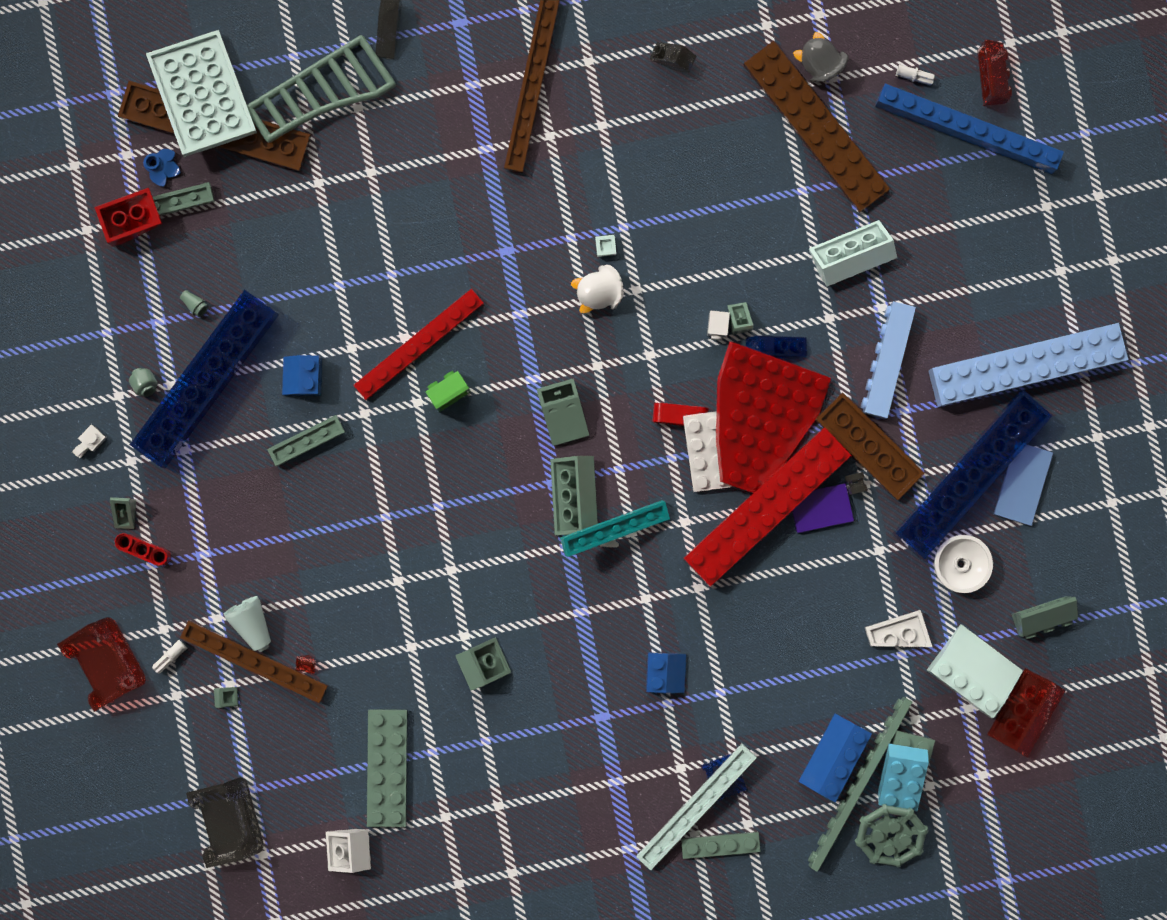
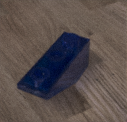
(778, 345)

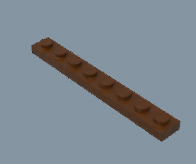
(254, 661)

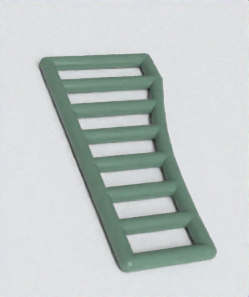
(336, 103)

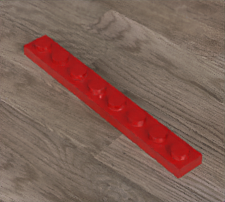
(418, 344)

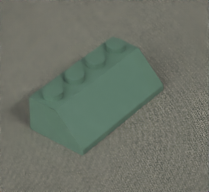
(573, 494)

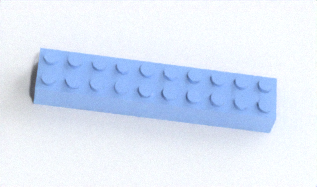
(1028, 364)

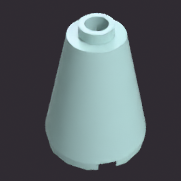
(250, 623)

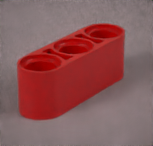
(674, 413)
(134, 545)

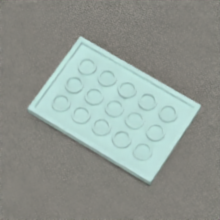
(201, 93)

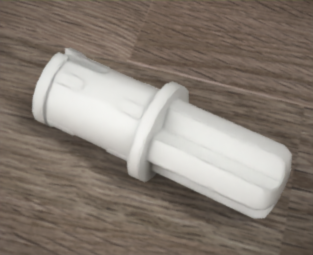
(915, 74)
(169, 656)

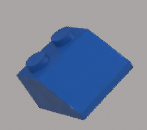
(302, 375)
(665, 672)

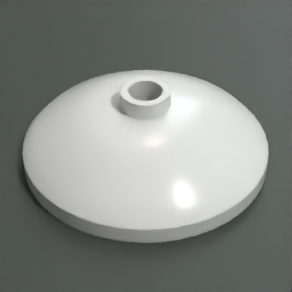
(976, 559)

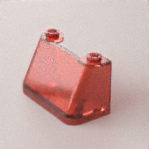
(105, 661)

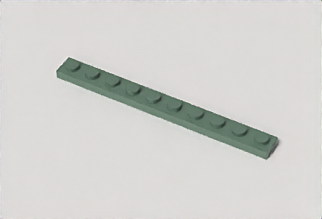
(863, 776)

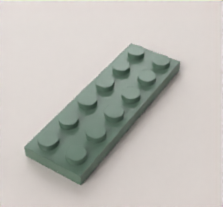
(387, 768)

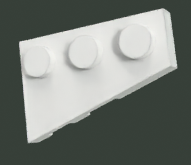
(904, 631)

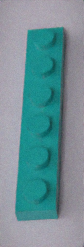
(614, 528)

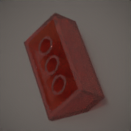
(1026, 712)

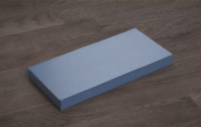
(1023, 485)

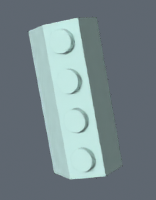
(853, 253)

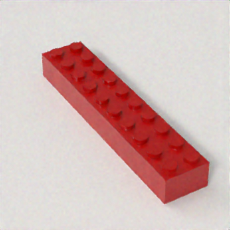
(766, 507)

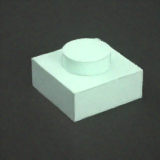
(605, 245)

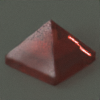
(305, 664)

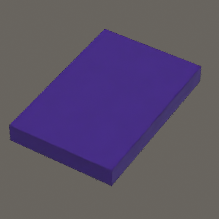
(823, 509)

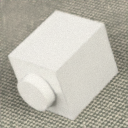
(718, 325)

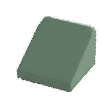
(225, 697)

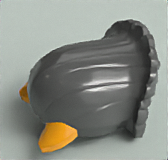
(821, 59)

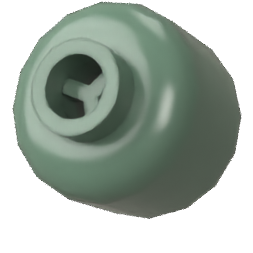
(143, 382)

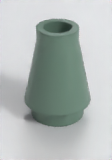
(195, 304)

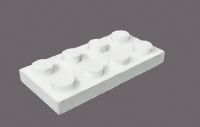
(702, 451)

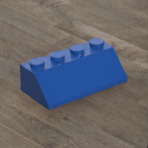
(835, 757)

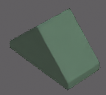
(740, 318)
(123, 512)

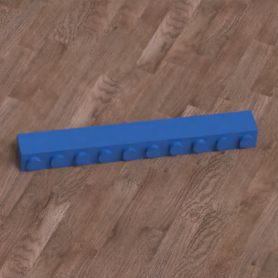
(969, 129)

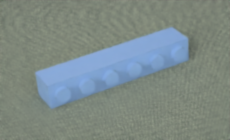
(888, 360)

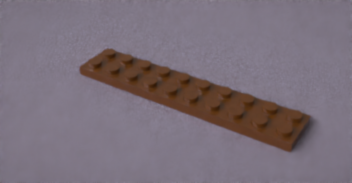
(145, 106)
(816, 126)

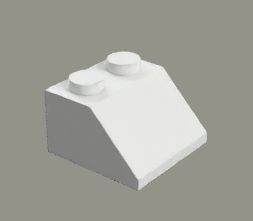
(348, 850)

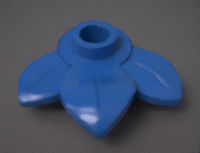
(164, 168)

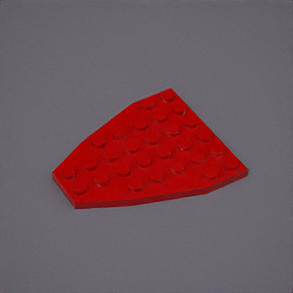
(762, 414)

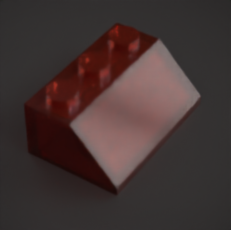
(994, 73)

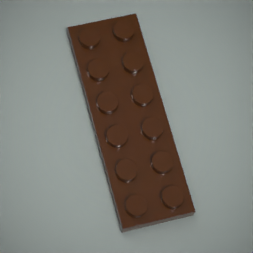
(870, 446)

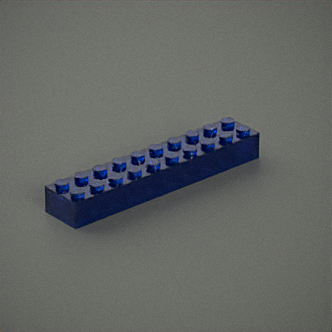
(204, 379)
(972, 474)

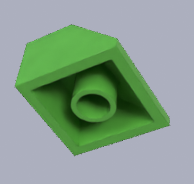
(447, 391)

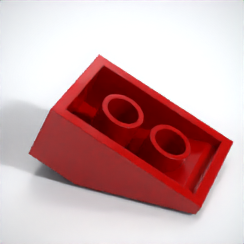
(128, 217)

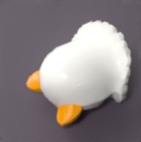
(599, 289)

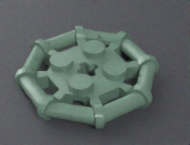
(893, 845)

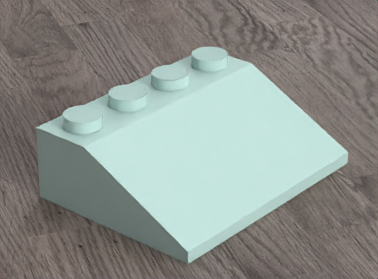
(975, 671)

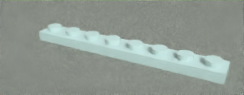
(696, 806)

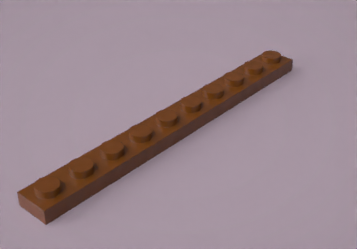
(531, 85)

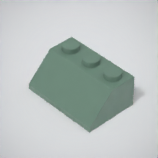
(1046, 616)

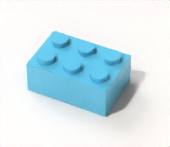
(903, 776)

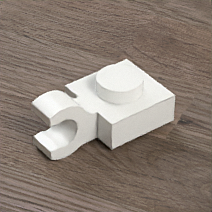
(90, 439)

